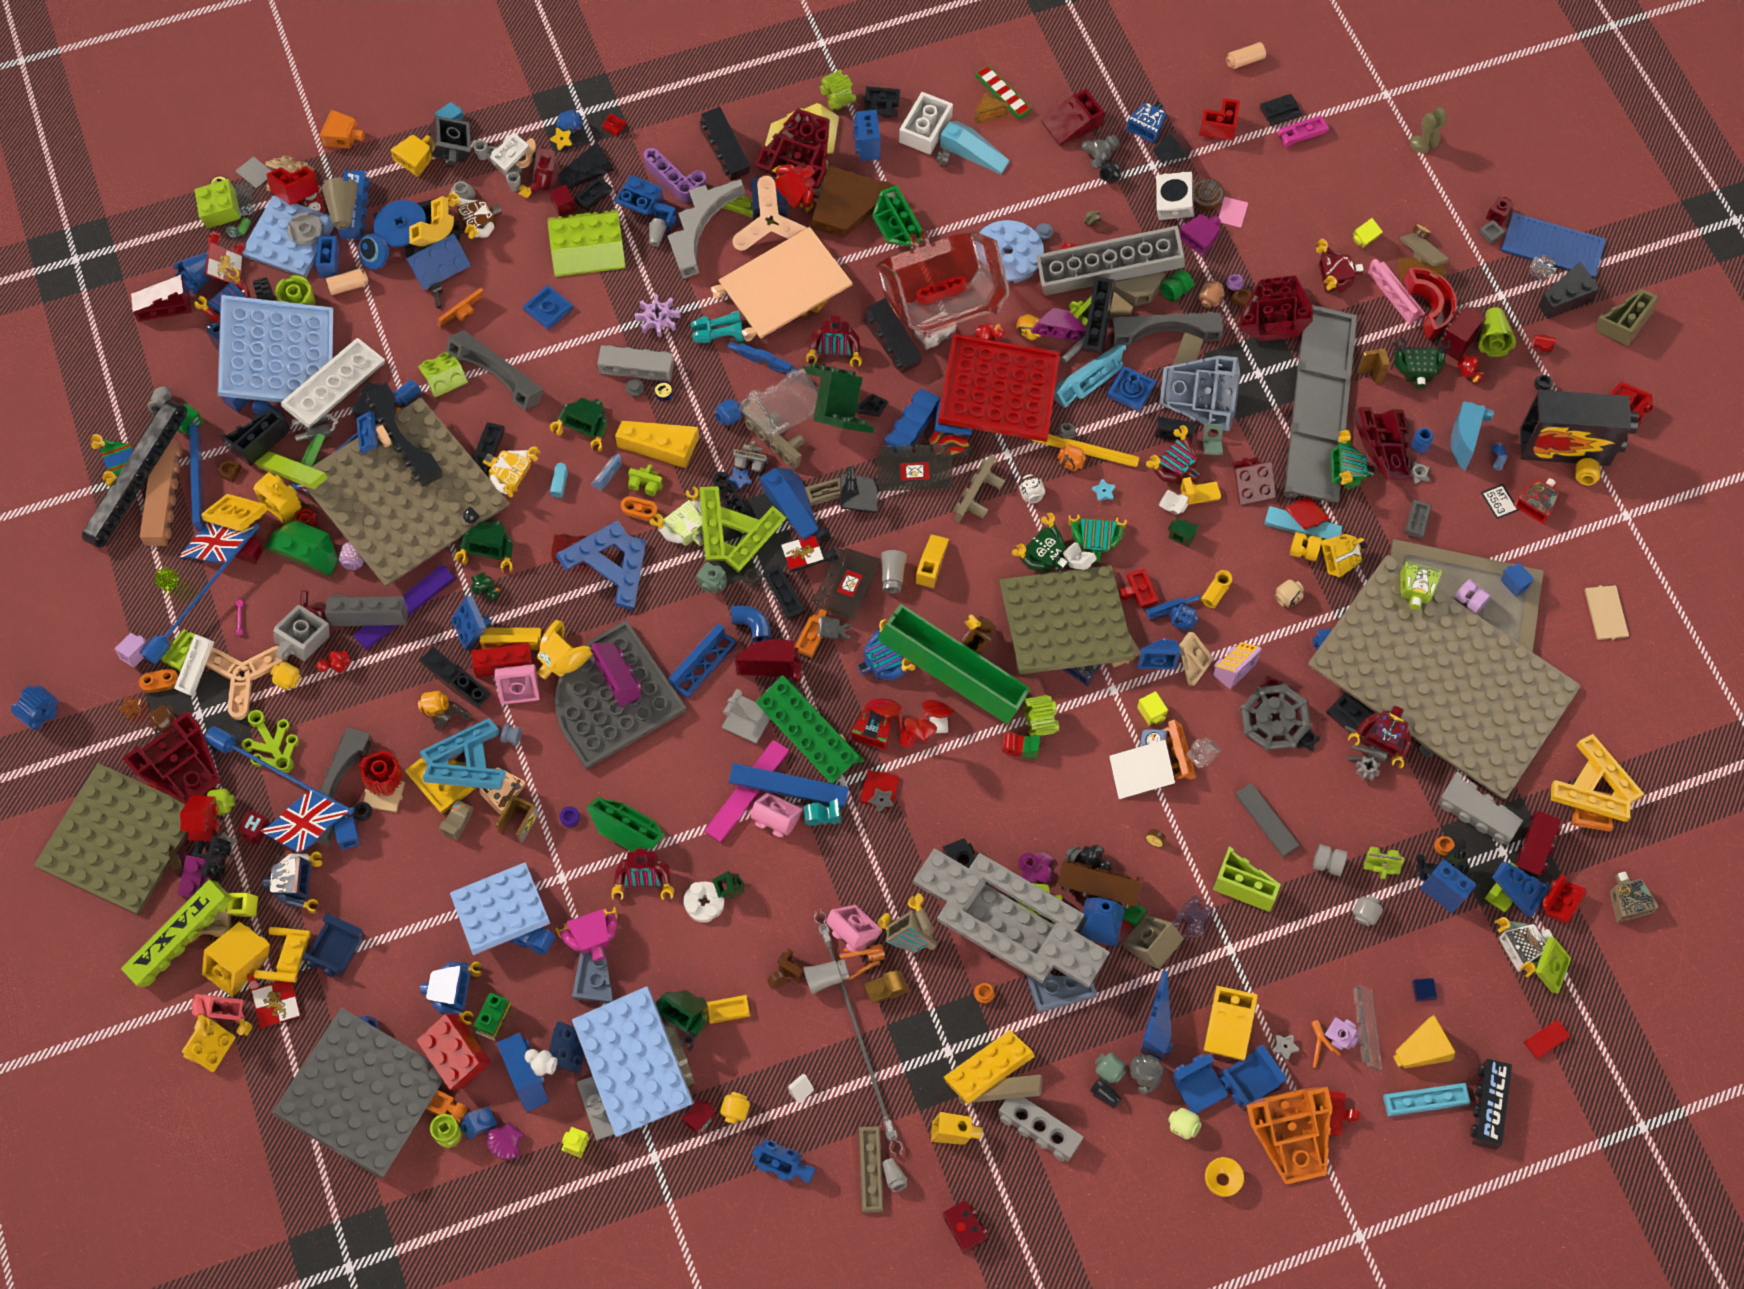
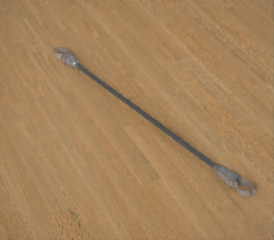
(890, 1131)

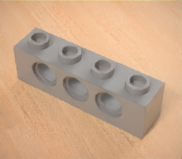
(1053, 1127)

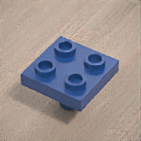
(1131, 388)
(469, 622)

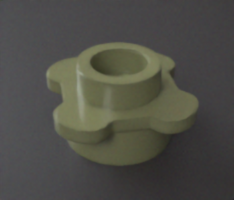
(1092, 217)

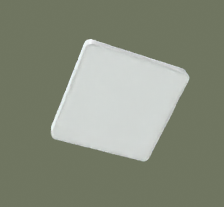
(941, 723)

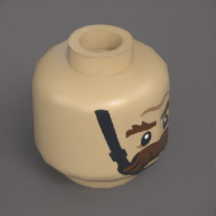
(1289, 593)

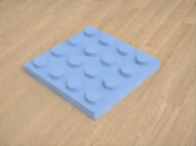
(273, 246)
(499, 908)

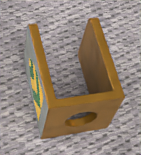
(508, 812)

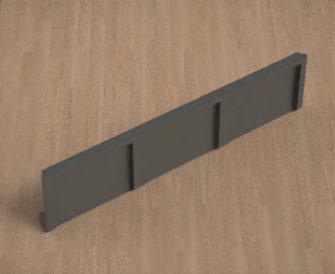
(1320, 403)

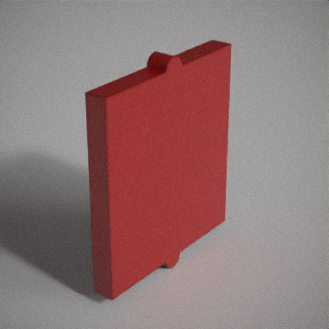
(1306, 513)
(879, 780)

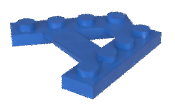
(589, 551)

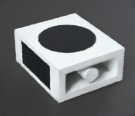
(1175, 195)

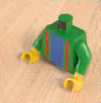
(114, 455)

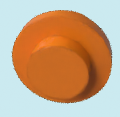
(1444, 845)
(984, 993)

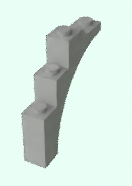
(693, 220)

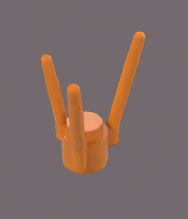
(873, 953)

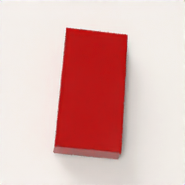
(1546, 1039)

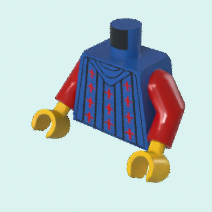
(235, 289)

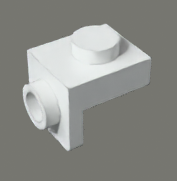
(1173, 503)
(1077, 558)

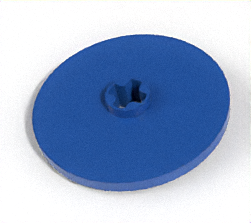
(394, 213)

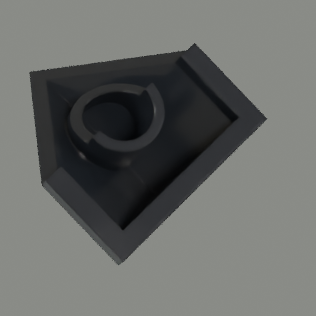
(1172, 147)

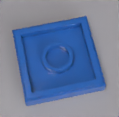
(547, 307)

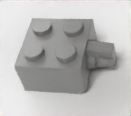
(300, 634)

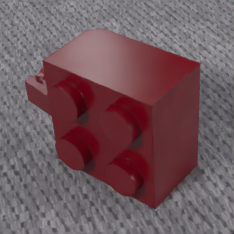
(1462, 331)

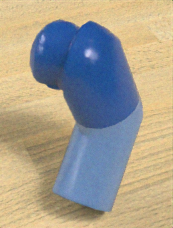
(1499, 449)

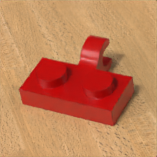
(1140, 588)
(1339, 1114)

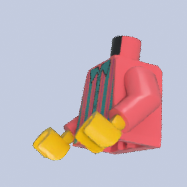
(219, 1007)

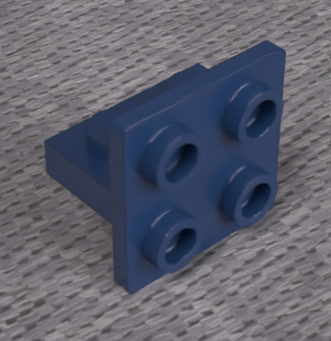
(566, 1048)

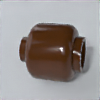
(162, 718)

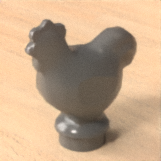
(1100, 149)

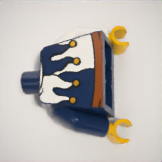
(292, 878)

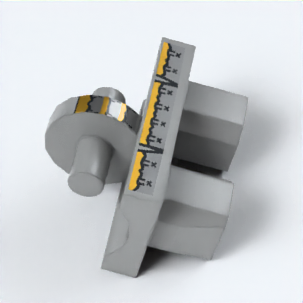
(758, 460)

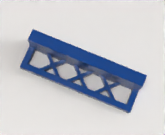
(697, 656)

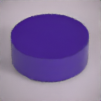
(569, 817)

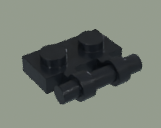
(882, 97)

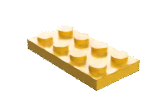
(989, 1066)

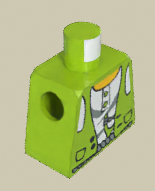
(1418, 583)

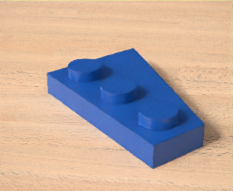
(1521, 888)

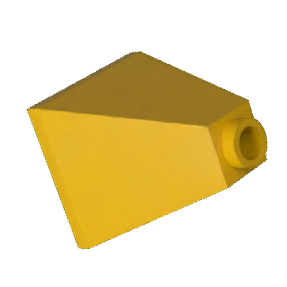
(1425, 1047)

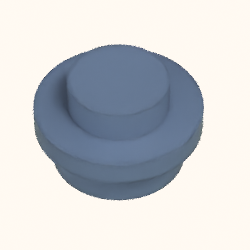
(1044, 231)

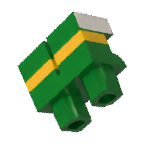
(492, 1016)

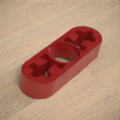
(932, 294)

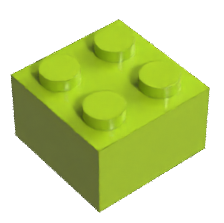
(217, 203)

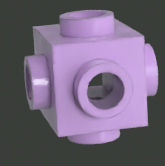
(1336, 1030)

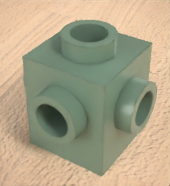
(711, 578)

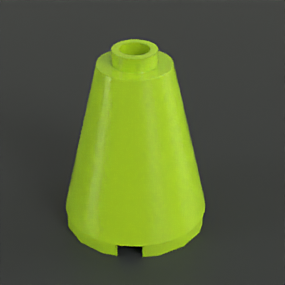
(1496, 334)

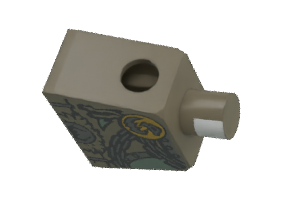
(1631, 898)

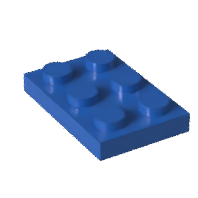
(438, 261)

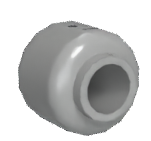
(1367, 911)

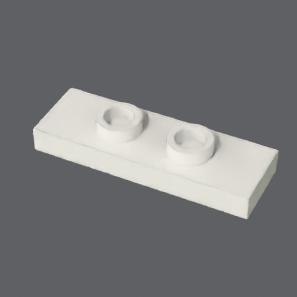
(194, 665)

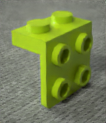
(443, 374)

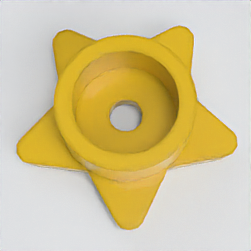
(561, 143)

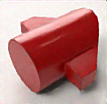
(1543, 343)

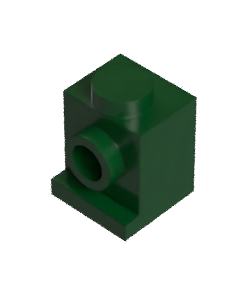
(1182, 532)
(734, 884)

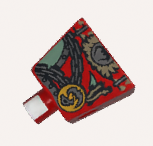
(1538, 499)

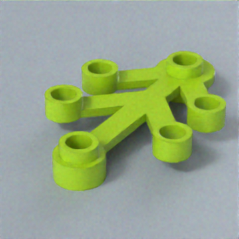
(271, 746)

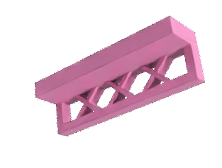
(1395, 292)

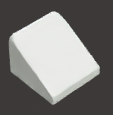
(800, 1088)

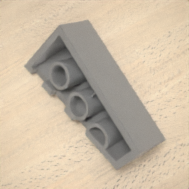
(1479, 810)

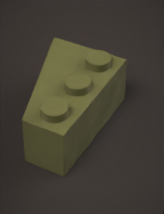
(1628, 318)

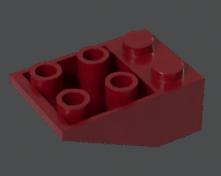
(1074, 117)

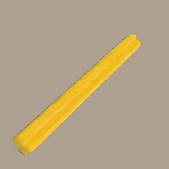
(1093, 450)

